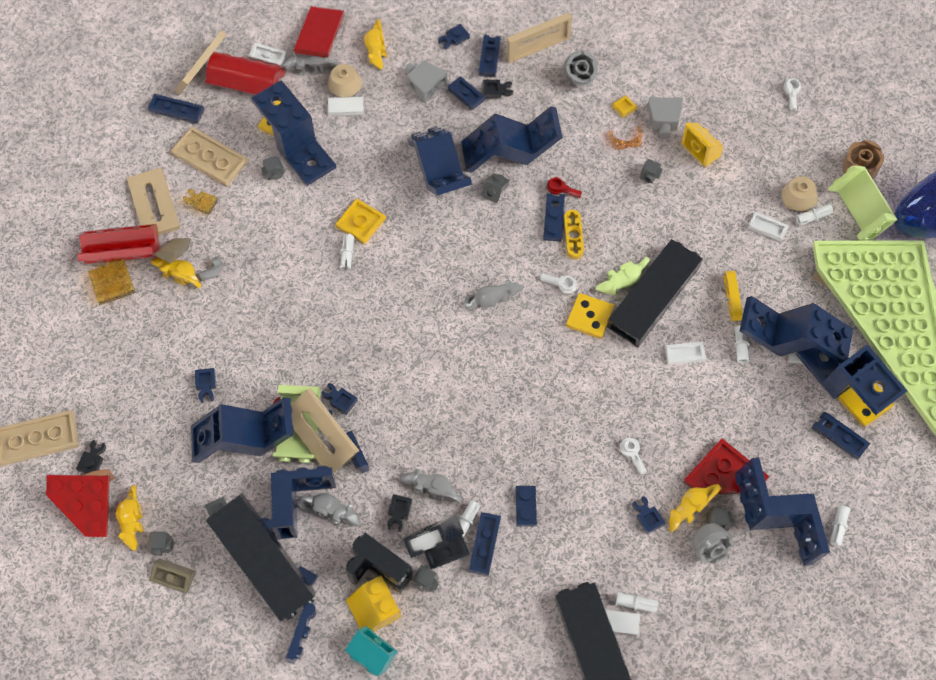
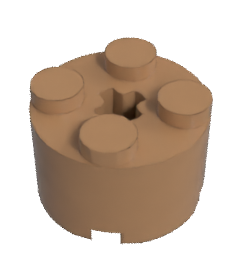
(864, 154)

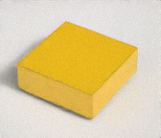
(624, 106)

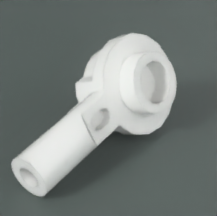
(792, 88)
(566, 283)
(630, 448)

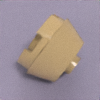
(344, 81)
(800, 194)

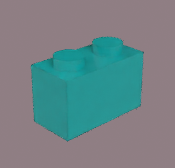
(371, 651)

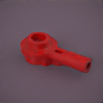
(557, 186)

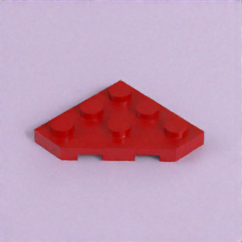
(719, 468)
(82, 500)

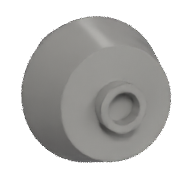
(580, 68)
(712, 543)

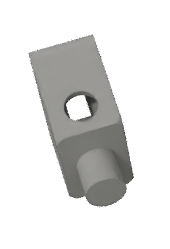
(425, 79)
(664, 114)

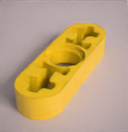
(577, 227)
(732, 293)

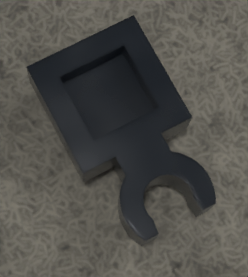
(495, 89)
(91, 460)
(399, 509)

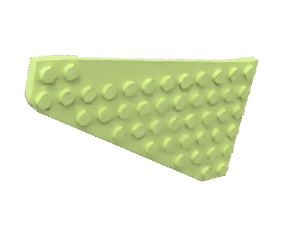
(893, 304)

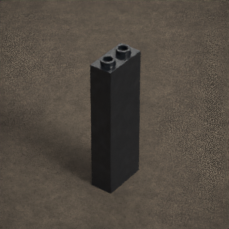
(654, 293)
(261, 557)
(591, 633)

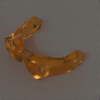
(637, 142)

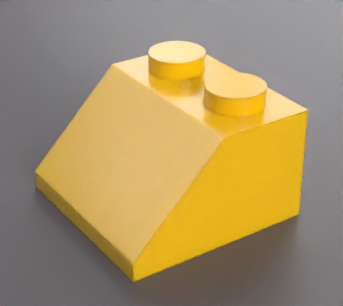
(701, 143)
(373, 605)

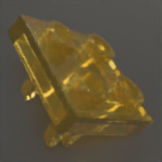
(111, 281)

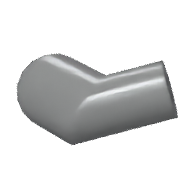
(214, 270)

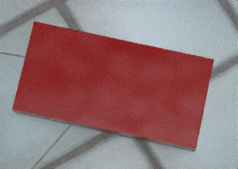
(319, 32)

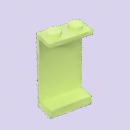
(864, 202)
(294, 447)

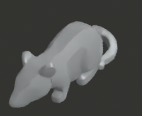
(309, 63)
(490, 295)
(435, 484)
(327, 506)

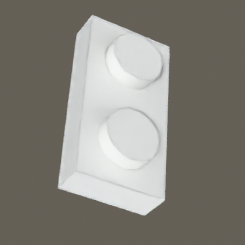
(268, 55)

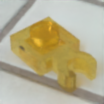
(203, 202)

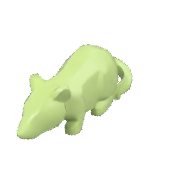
(625, 278)

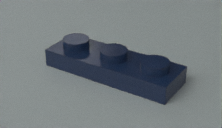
(176, 108)
(484, 544)

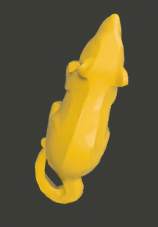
(375, 45)
(180, 269)
(692, 501)
(128, 514)

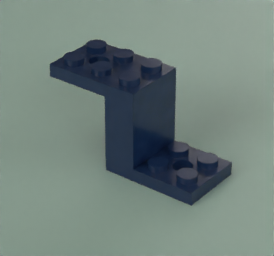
(293, 132)
(511, 139)
(438, 160)
(796, 329)
(856, 372)
(241, 430)
(283, 496)
(782, 512)

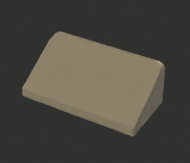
(173, 249)
(172, 575)

